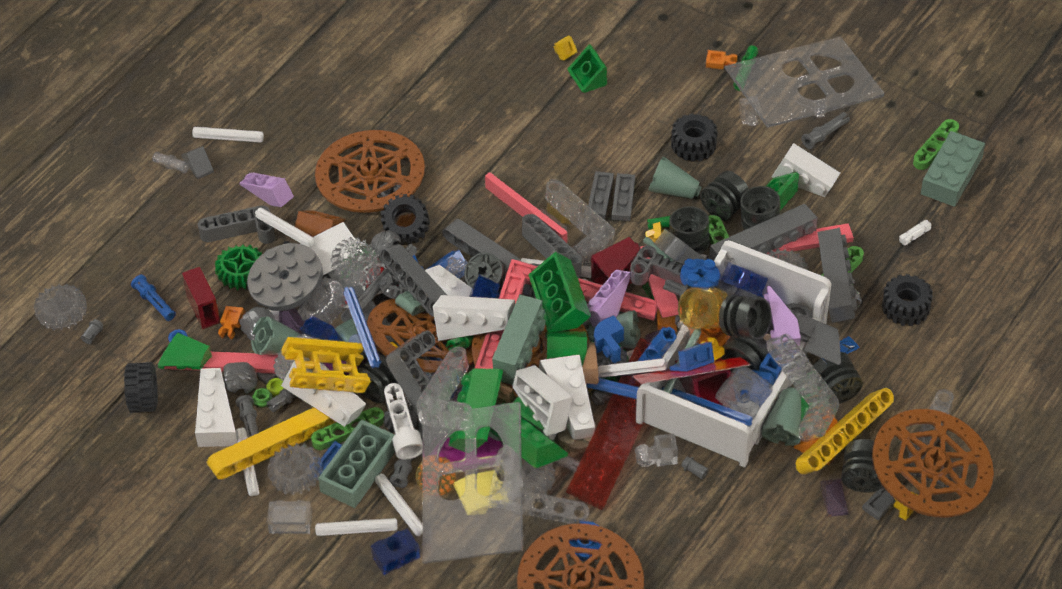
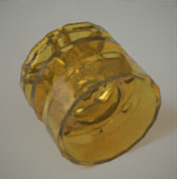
(701, 307)

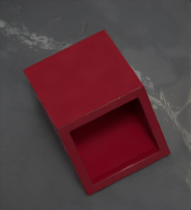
(613, 258)
(705, 384)

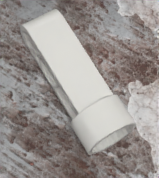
(407, 440)

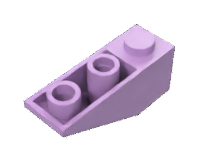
(268, 188)
(609, 297)
(782, 318)

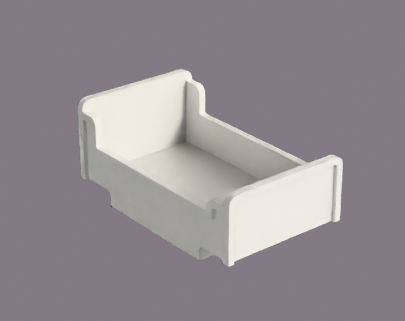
(708, 427)

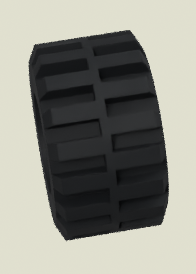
(694, 137)
(406, 205)
(907, 311)
(140, 387)

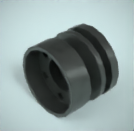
(723, 195)
(759, 205)
(691, 227)
(488, 263)
(745, 316)
(841, 378)
(379, 379)
(858, 467)

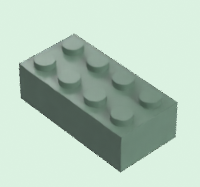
(952, 168)
(519, 337)
(357, 464)

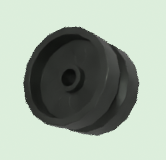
(749, 349)

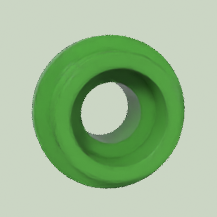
(259, 394)

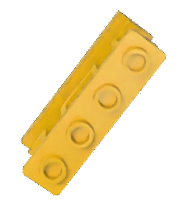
(326, 352)

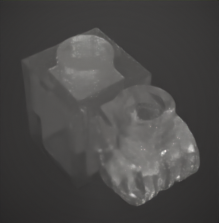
(662, 453)

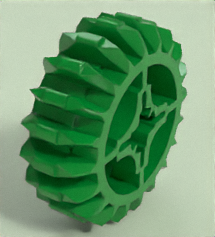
(235, 265)

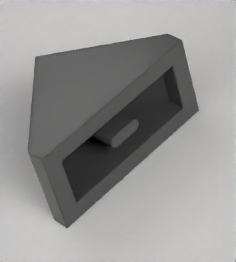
(198, 162)

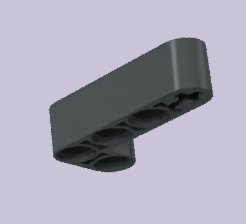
(235, 224)

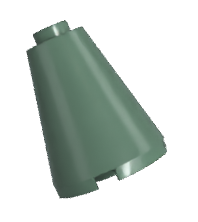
(674, 181)
(631, 331)
(270, 336)
(784, 418)

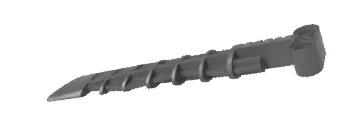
(821, 338)

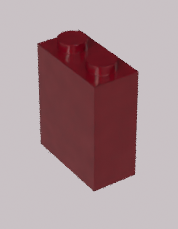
(201, 297)

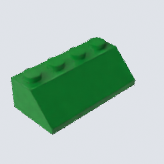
(560, 293)
(479, 391)
(536, 446)

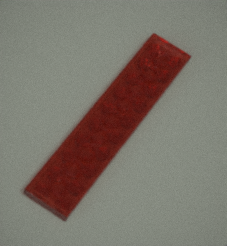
(609, 444)

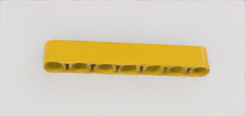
(844, 431)
(264, 444)

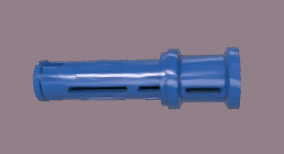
(148, 292)

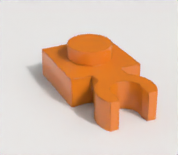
(718, 60)
(230, 320)

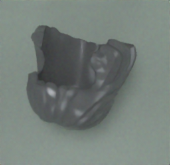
(384, 240)
(250, 319)
(240, 376)

